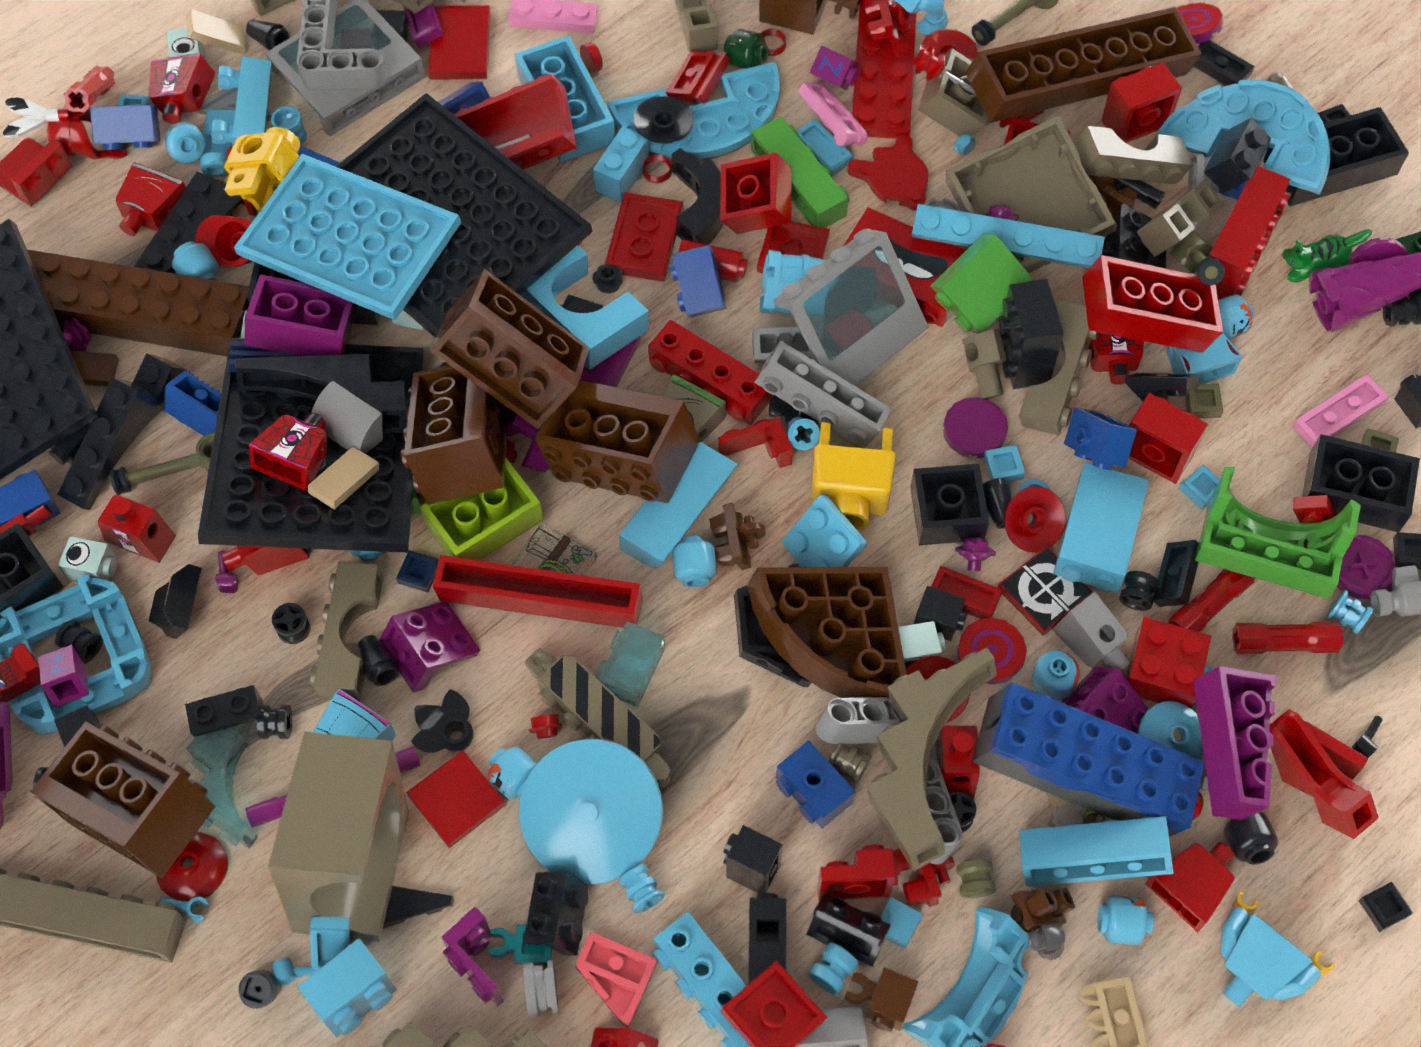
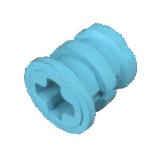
(812, 433)
(1350, 612)
(641, 888)

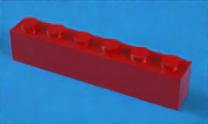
(537, 591)

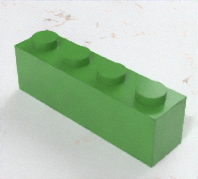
(812, 184)

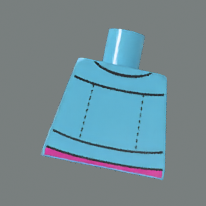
(351, 718)

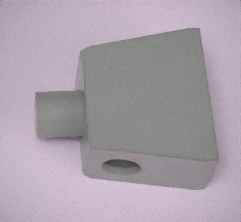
(1093, 633)

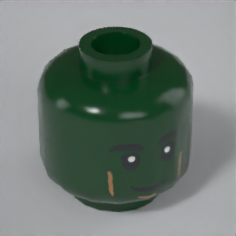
(746, 49)

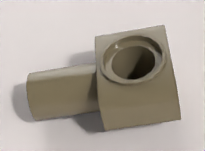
(983, 354)

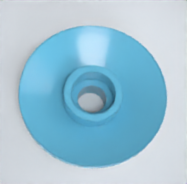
(1167, 716)

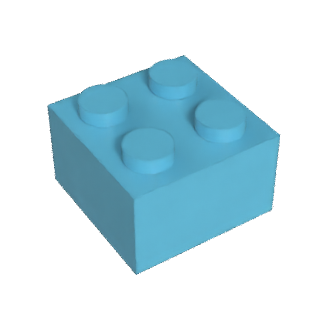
(347, 989)

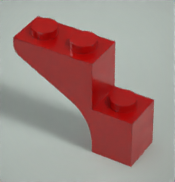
(1310, 769)

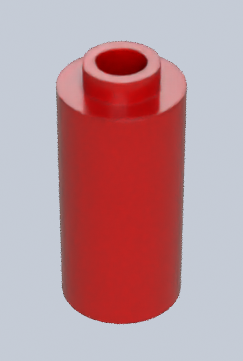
(729, 262)

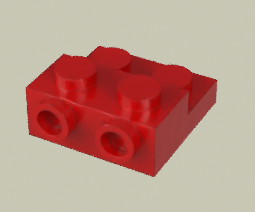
(869, 877)

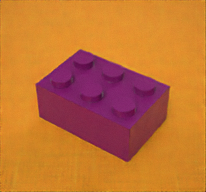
(297, 319)

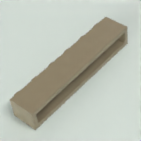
(90, 916)

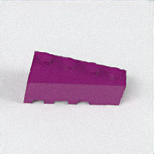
(1235, 738)

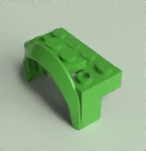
(1272, 547)

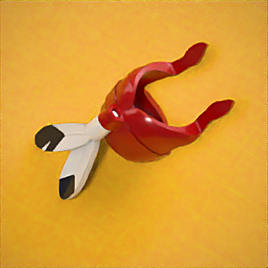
(61, 126)

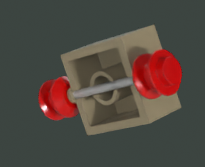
(948, 93)

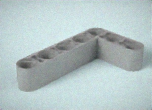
(334, 68)
(860, 722)

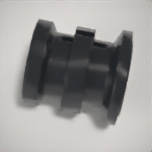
(1403, 311)
(84, 642)

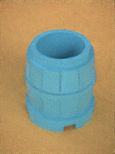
(778, 273)

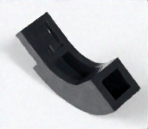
(702, 219)

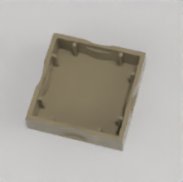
(1040, 181)

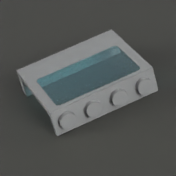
(355, 28)
(855, 307)

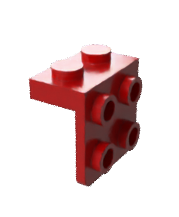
(33, 169)

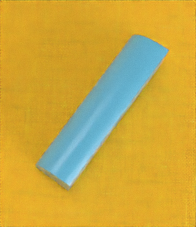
(660, 525)

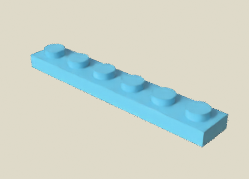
(1019, 237)

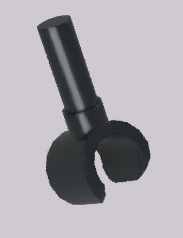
(1365, 744)

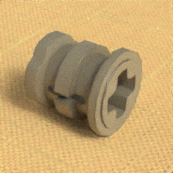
(849, 761)

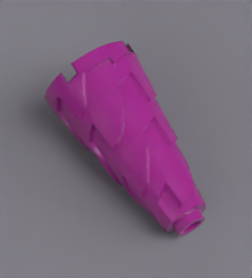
(1362, 288)

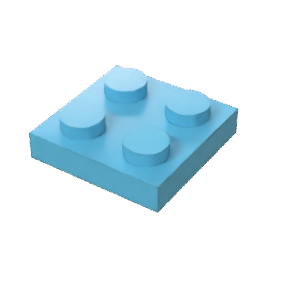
(824, 537)

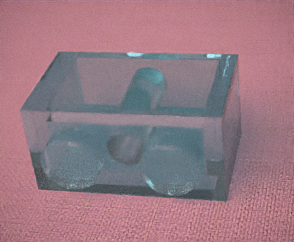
(631, 662)

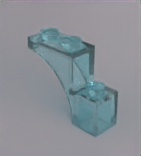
(217, 757)

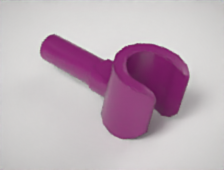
(227, 581)

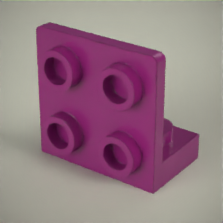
(426, 641)
(1109, 697)
(469, 938)

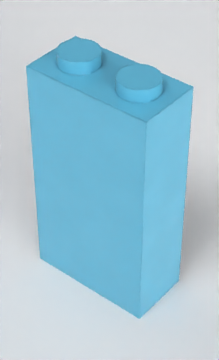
(1101, 528)

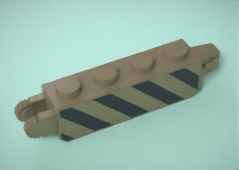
(595, 709)

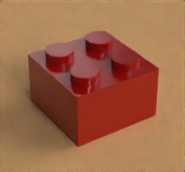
(1141, 102)
(756, 193)
(1165, 437)
(1167, 661)

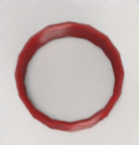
(775, 32)
(657, 179)

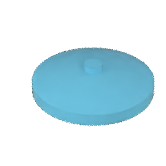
(591, 810)

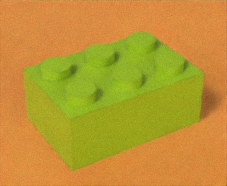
(484, 521)

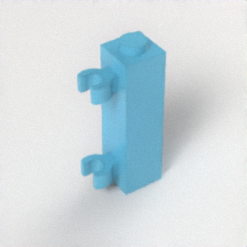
(251, 101)

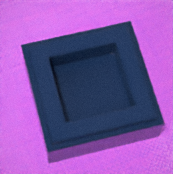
(417, 571)

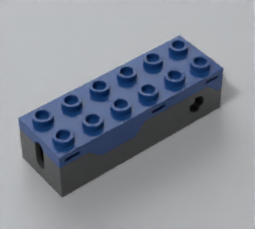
(1087, 759)

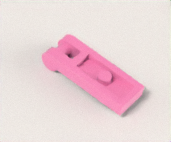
(833, 114)

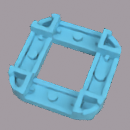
(120, 634)

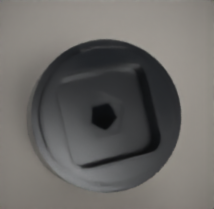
(258, 988)

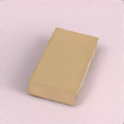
(216, 31)
(343, 477)

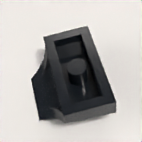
(175, 601)

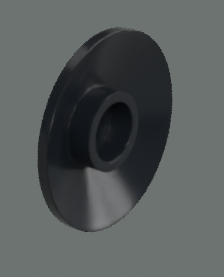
(663, 120)

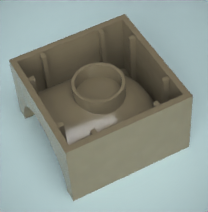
(340, 833)

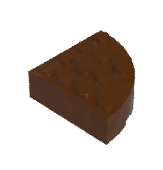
(832, 625)

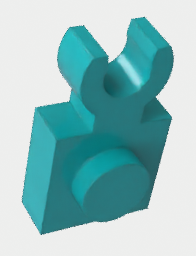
(522, 952)

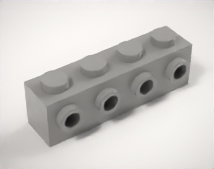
(822, 395)

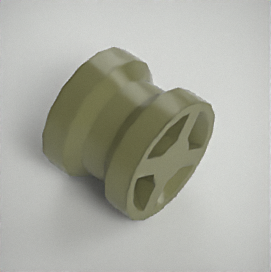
(976, 878)

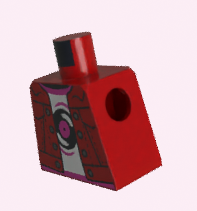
(179, 85)
(1116, 356)
(291, 450)
(127, 525)

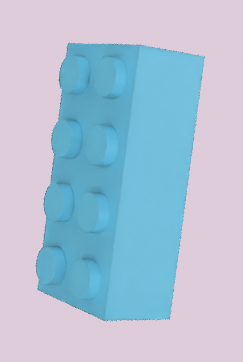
(589, 115)

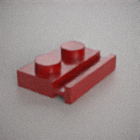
(698, 76)

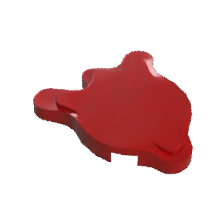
(894, 174)

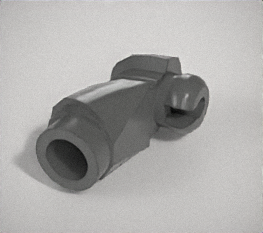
(1047, 941)

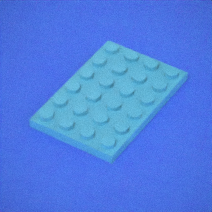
(348, 236)

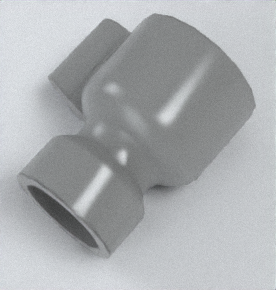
(1404, 597)

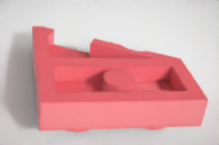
(616, 974)

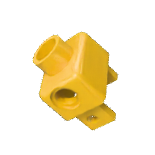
(260, 164)
(854, 477)

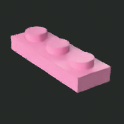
(554, 15)
(1341, 410)

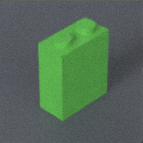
(979, 282)

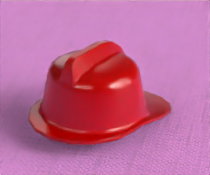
(221, 235)

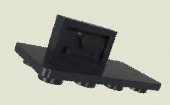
(1125, 241)

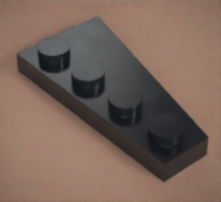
(199, 201)

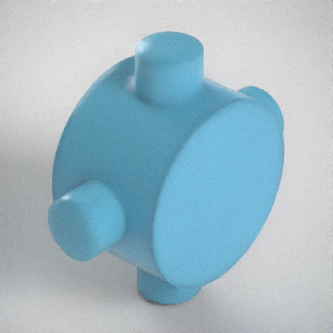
(964, 144)

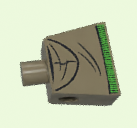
(703, 407)

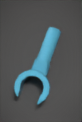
(187, 907)
(286, 974)

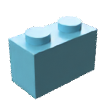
(620, 164)

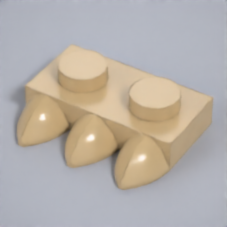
(1115, 1014)

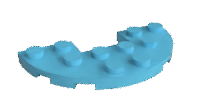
(718, 124)
(1293, 125)

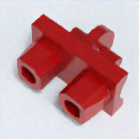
(887, 25)
(926, 886)

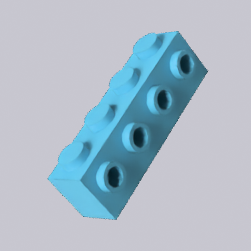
(1096, 851)
(700, 973)

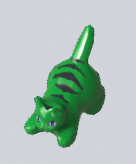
(1327, 253)

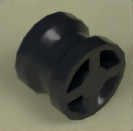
(1138, 590)
(283, 620)
(275, 722)
(963, 805)

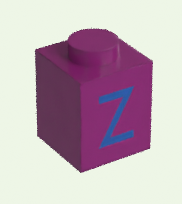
(835, 68)
(63, 676)

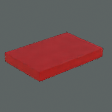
(464, 44)
(644, 236)

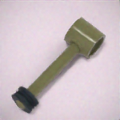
(985, 31)
(1193, 254)
(122, 480)

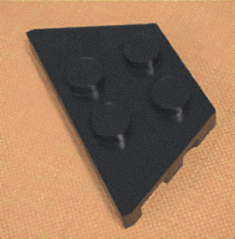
(755, 645)

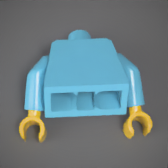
(1264, 958)

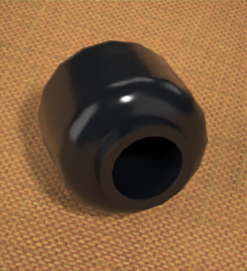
(1252, 838)

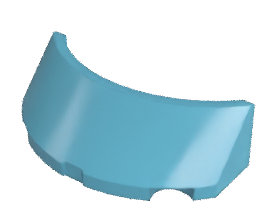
(985, 990)

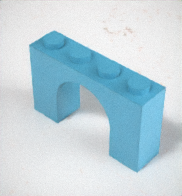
(601, 330)

